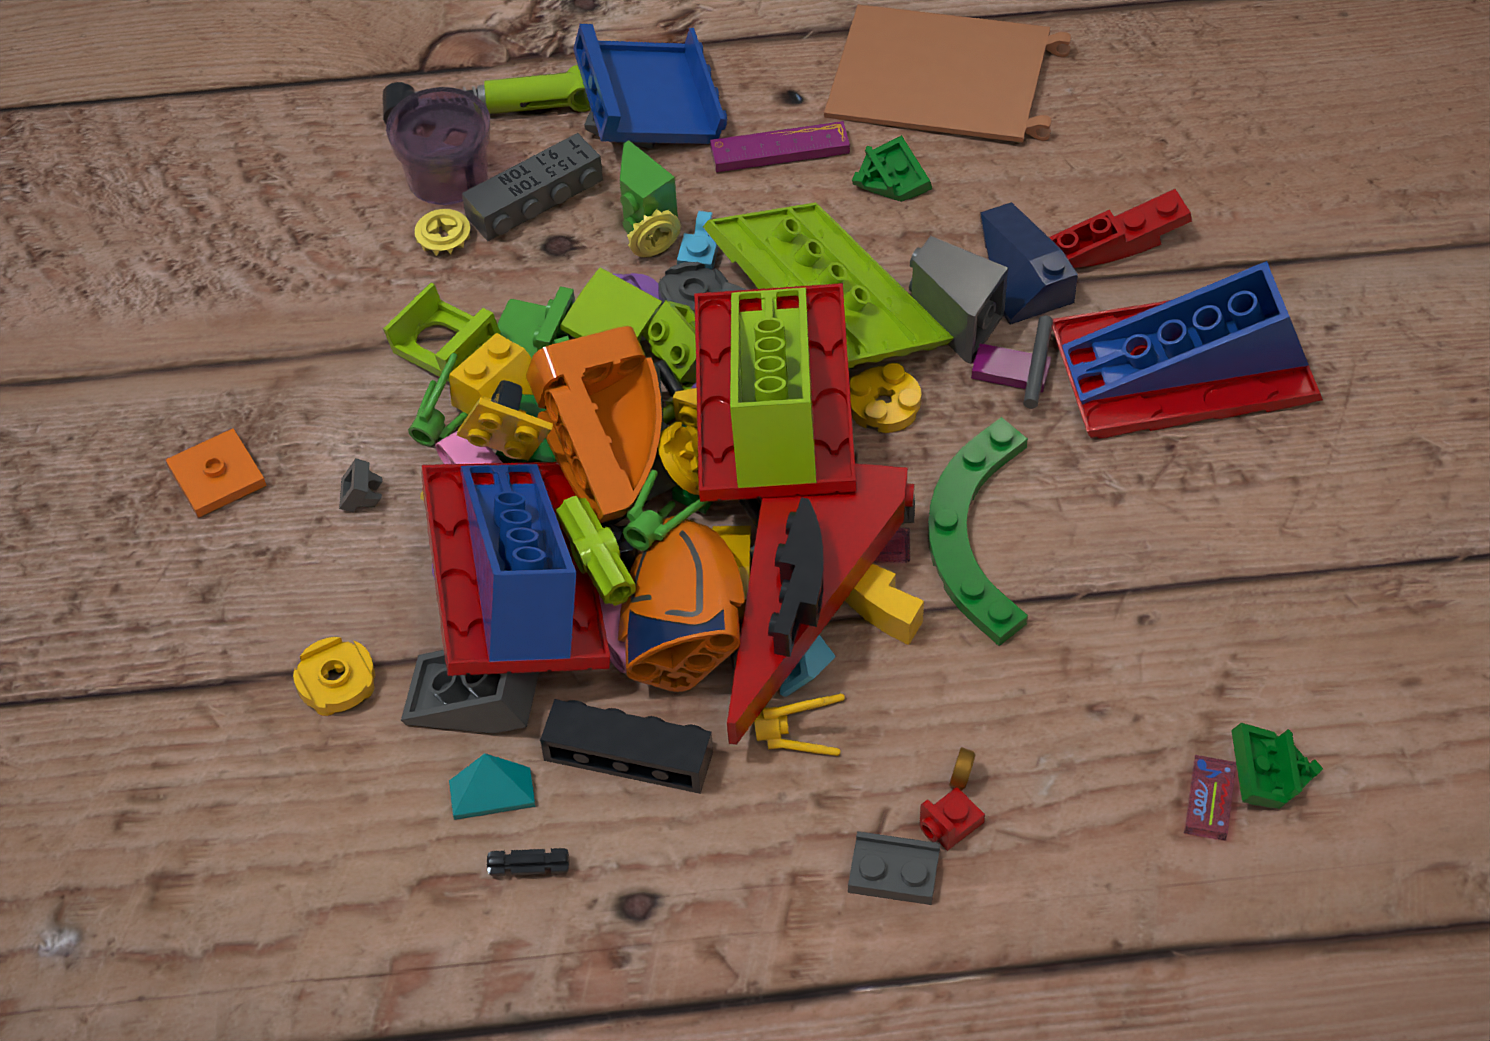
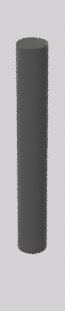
(1038, 362)

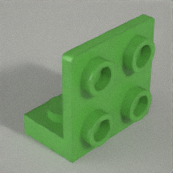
(534, 324)

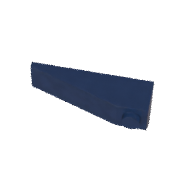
(1038, 269)

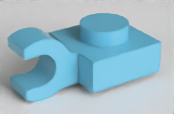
(699, 246)

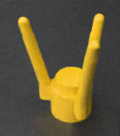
(774, 722)

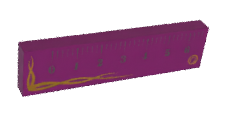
(779, 146)

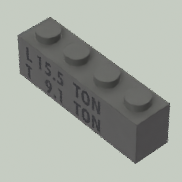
(532, 186)

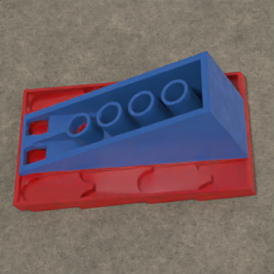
(1186, 358)
(509, 571)

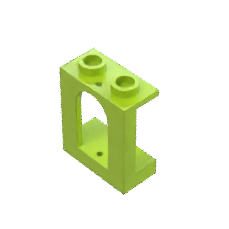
(430, 310)

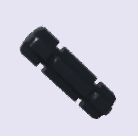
(528, 862)

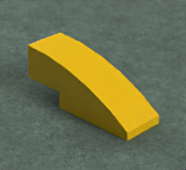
(885, 606)

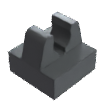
(356, 486)

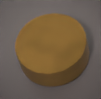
(962, 768)

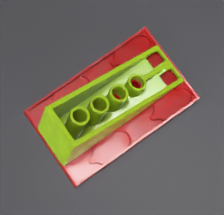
(773, 393)

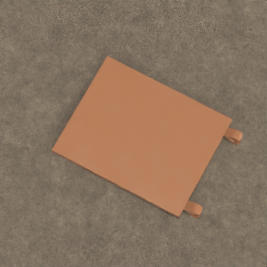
(943, 73)

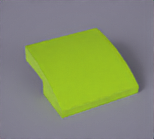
(609, 304)

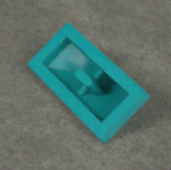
(491, 787)

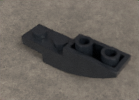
(801, 578)

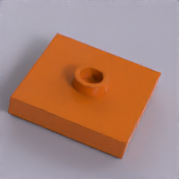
(215, 472)

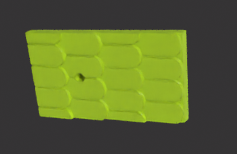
(810, 248)

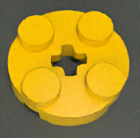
(888, 381)
(338, 694)

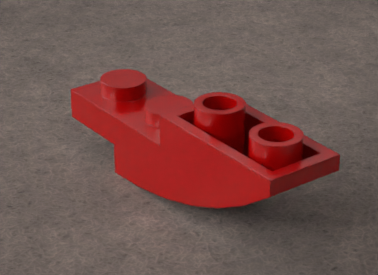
(1124, 235)

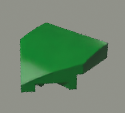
(892, 172)
(1270, 766)

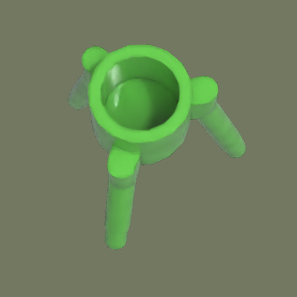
(429, 422)
(648, 525)

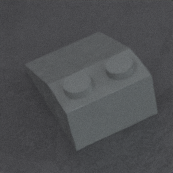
(467, 701)

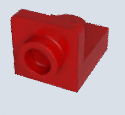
(950, 818)

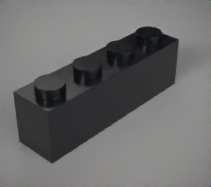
(627, 745)

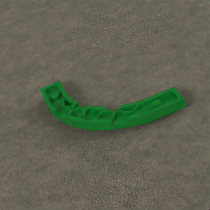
(948, 531)

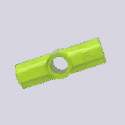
(595, 550)

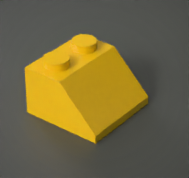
(484, 370)

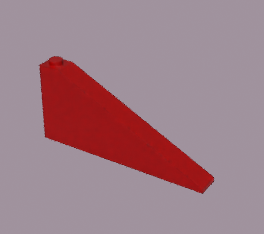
(853, 535)

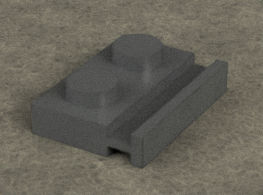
(894, 868)

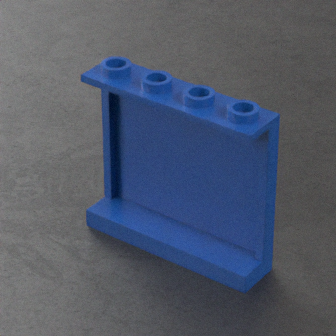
(649, 90)

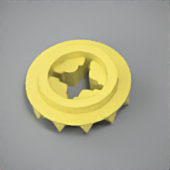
(451, 221)
(663, 232)

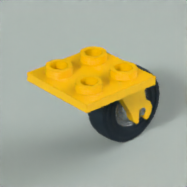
(503, 425)

